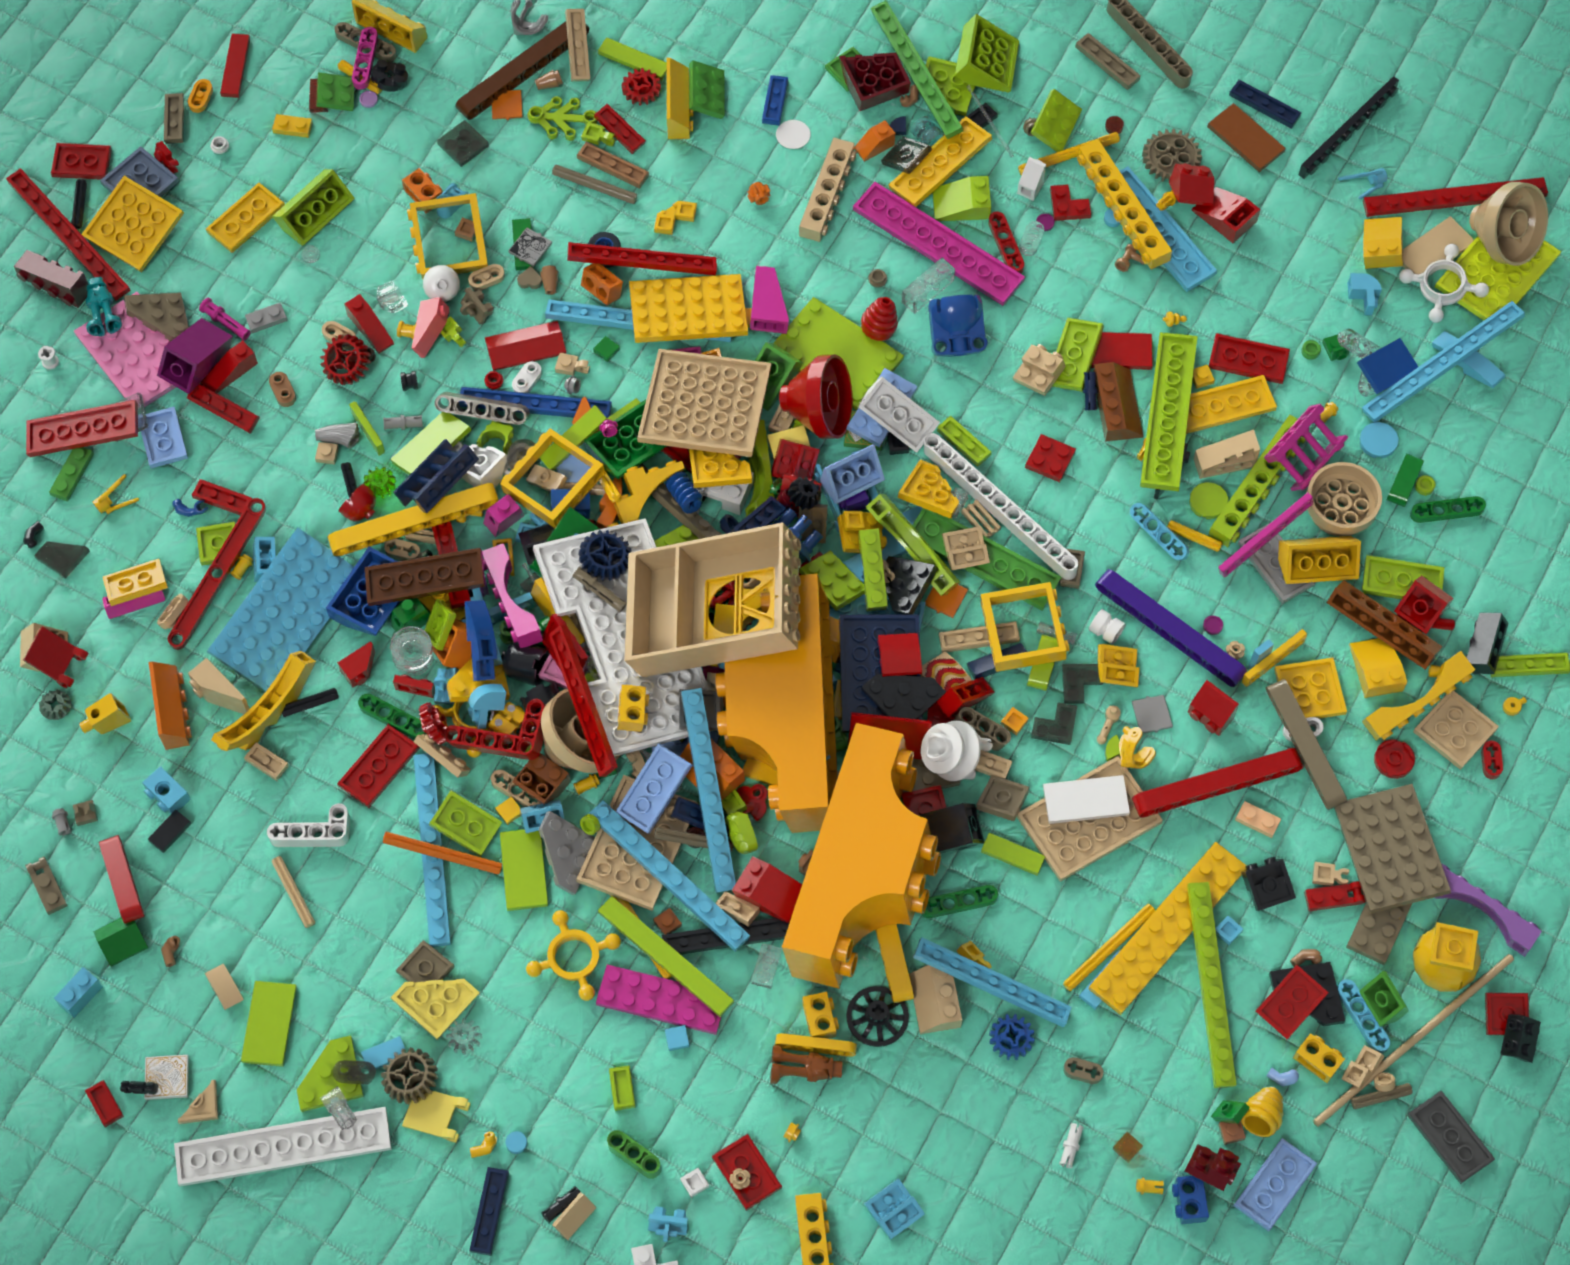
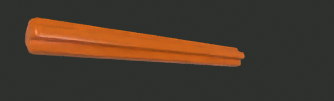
(442, 853)

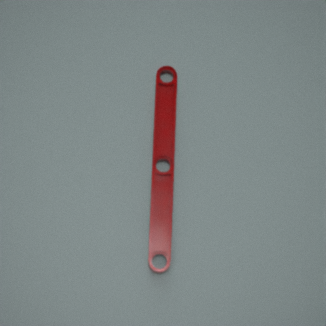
(209, 585)

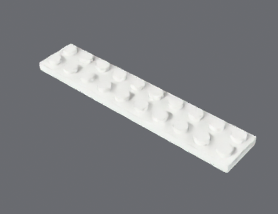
(280, 1147)

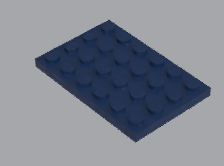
(862, 657)

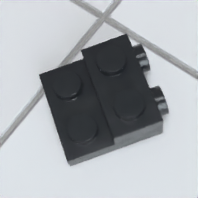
(1268, 883)

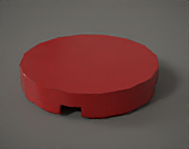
(1394, 759)

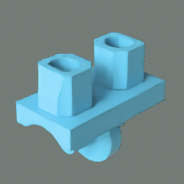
(441, 681)
(668, 1225)

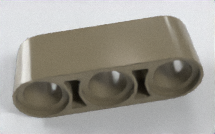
(990, 727)

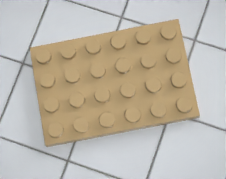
(1078, 844)
(616, 871)

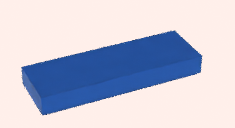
(775, 100)

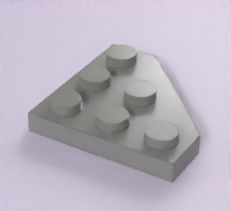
(565, 850)

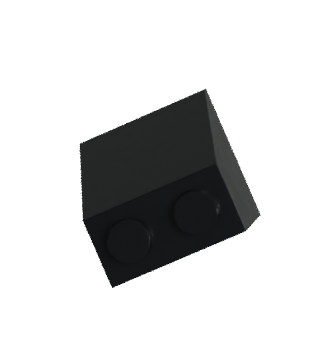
(955, 827)

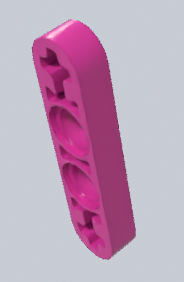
(364, 58)

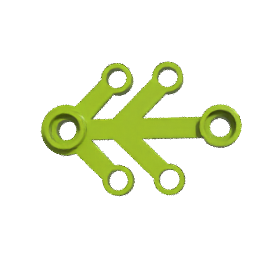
(559, 117)

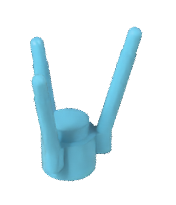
(1375, 177)

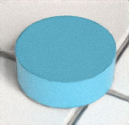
(1109, 219)
(516, 1142)

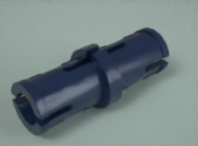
(1090, 390)

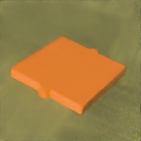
(507, 105)
(948, 603)

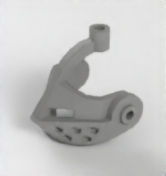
(520, 26)

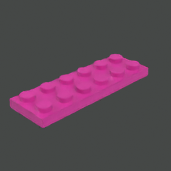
(655, 999)

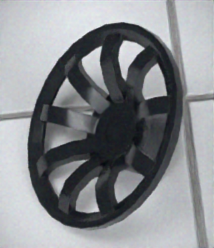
(877, 1015)

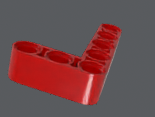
(502, 740)

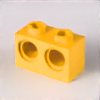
(632, 708)
(815, 1017)
(1315, 1062)

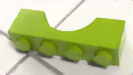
(872, 569)

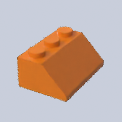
(728, 772)

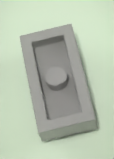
(266, 317)

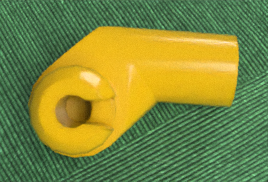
(486, 1147)

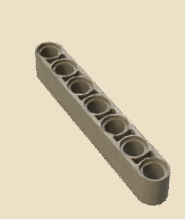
(1141, 32)
(1306, 744)

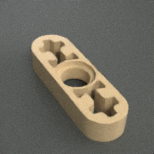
(502, 788)

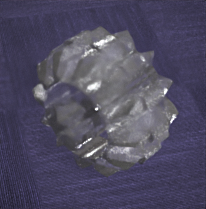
(470, 1041)

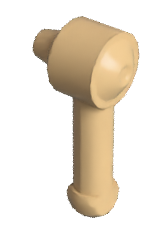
(1112, 715)

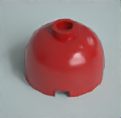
(359, 505)

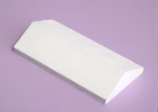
(898, 413)

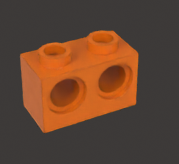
(421, 191)
(601, 283)

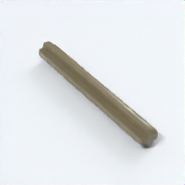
(594, 184)

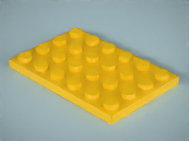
(688, 308)

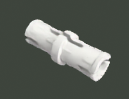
(1071, 1145)

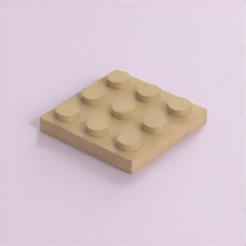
(1456, 729)

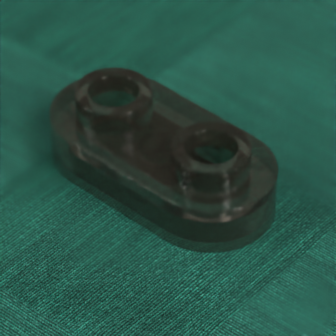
(354, 1073)

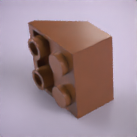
(542, 779)

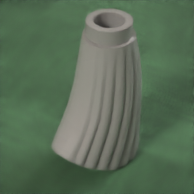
(341, 434)

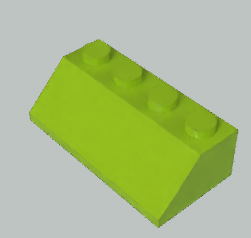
(313, 206)

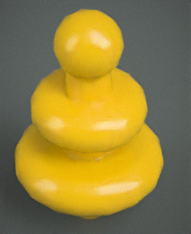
(1173, 319)

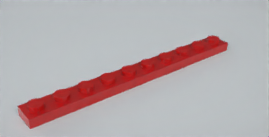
(1438, 198)
(67, 233)

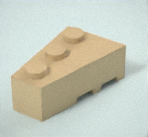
(1227, 455)

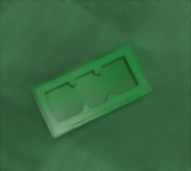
(1230, 1112)

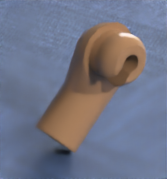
(1306, 954)

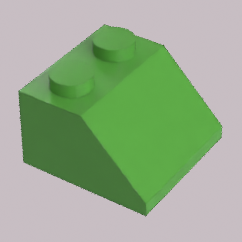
(1384, 1000)

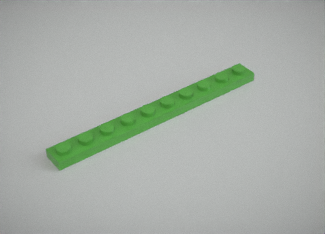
(916, 69)

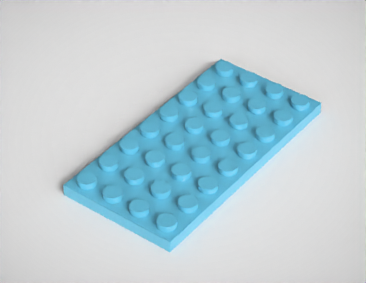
(281, 610)

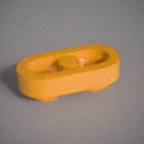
(199, 97)

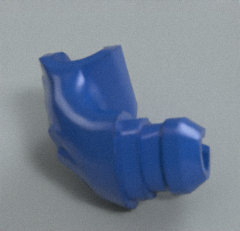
(181, 509)

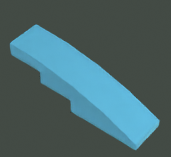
(1475, 365)

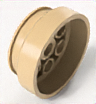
(1343, 478)

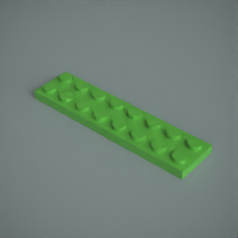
(1005, 568)

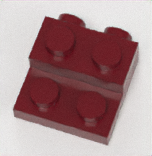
(1213, 1168)

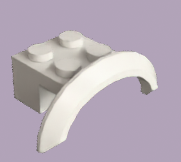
(732, 496)

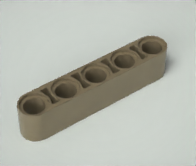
(473, 411)

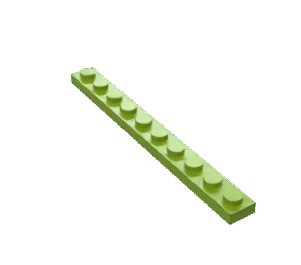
(1211, 985)

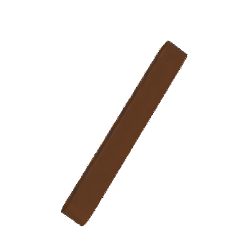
(514, 72)

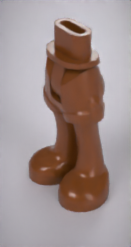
(816, 1066)

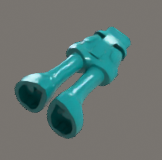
(98, 298)

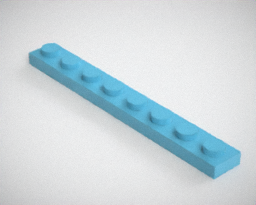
(992, 982)

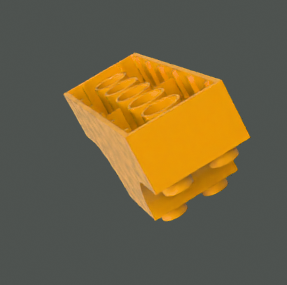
(785, 715)
(865, 862)

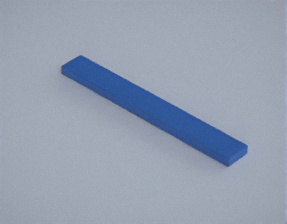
(536, 402)

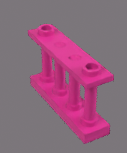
(1289, 441)

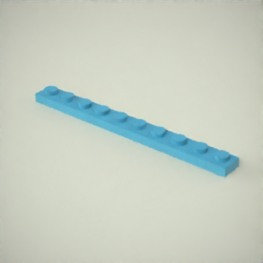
(595, 315)
(1443, 361)
(708, 789)
(432, 867)
(670, 876)

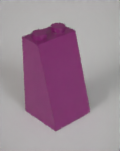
(193, 355)

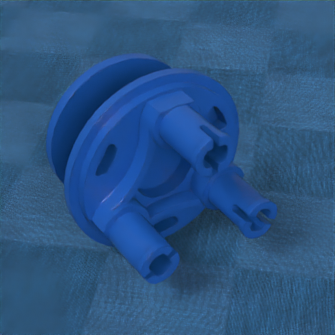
(798, 529)

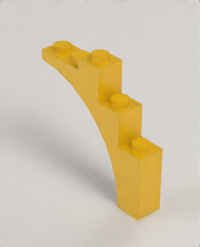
(641, 487)
(269, 707)

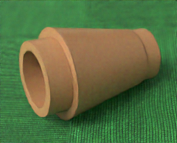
(549, 80)
(549, 278)

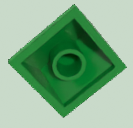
(120, 941)

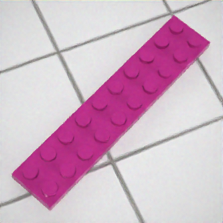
(937, 242)

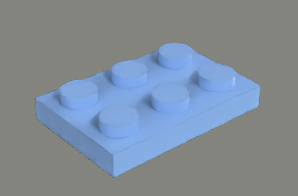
(163, 438)

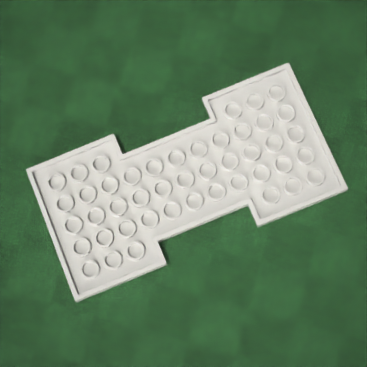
(605, 636)

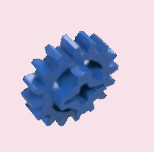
(1019, 1034)

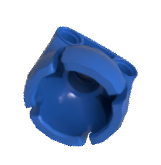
(956, 324)

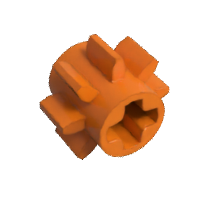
(758, 193)

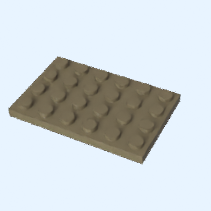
(1391, 848)

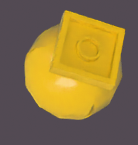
(1447, 957)

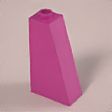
(768, 306)

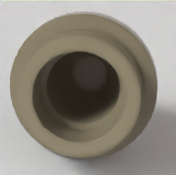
(1028, 125)

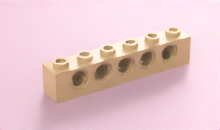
(838, 150)

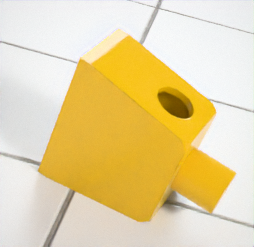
(105, 715)

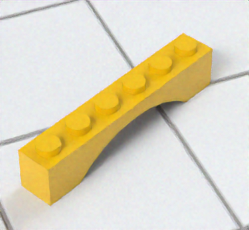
(1387, 718)

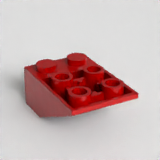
(1229, 214)

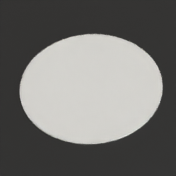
(793, 134)

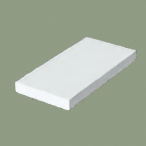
(1086, 799)

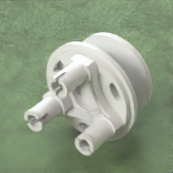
(953, 750)

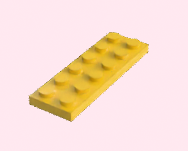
(940, 163)
(1229, 403)

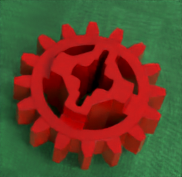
(641, 85)
(433, 722)

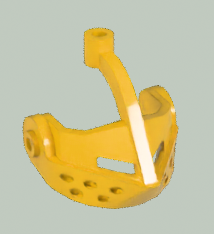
(1127, 747)

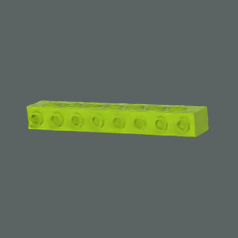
(1220, 529)

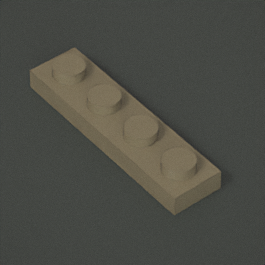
(1107, 61)

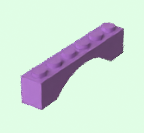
(1516, 931)

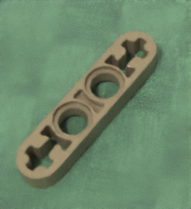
(352, 32)

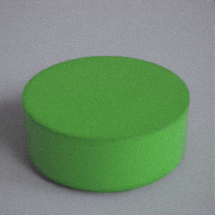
(1311, 349)

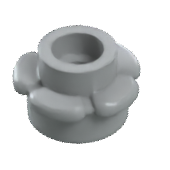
(572, 385)

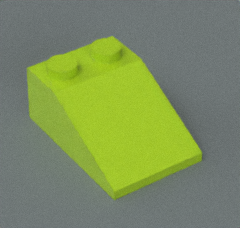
(963, 200)

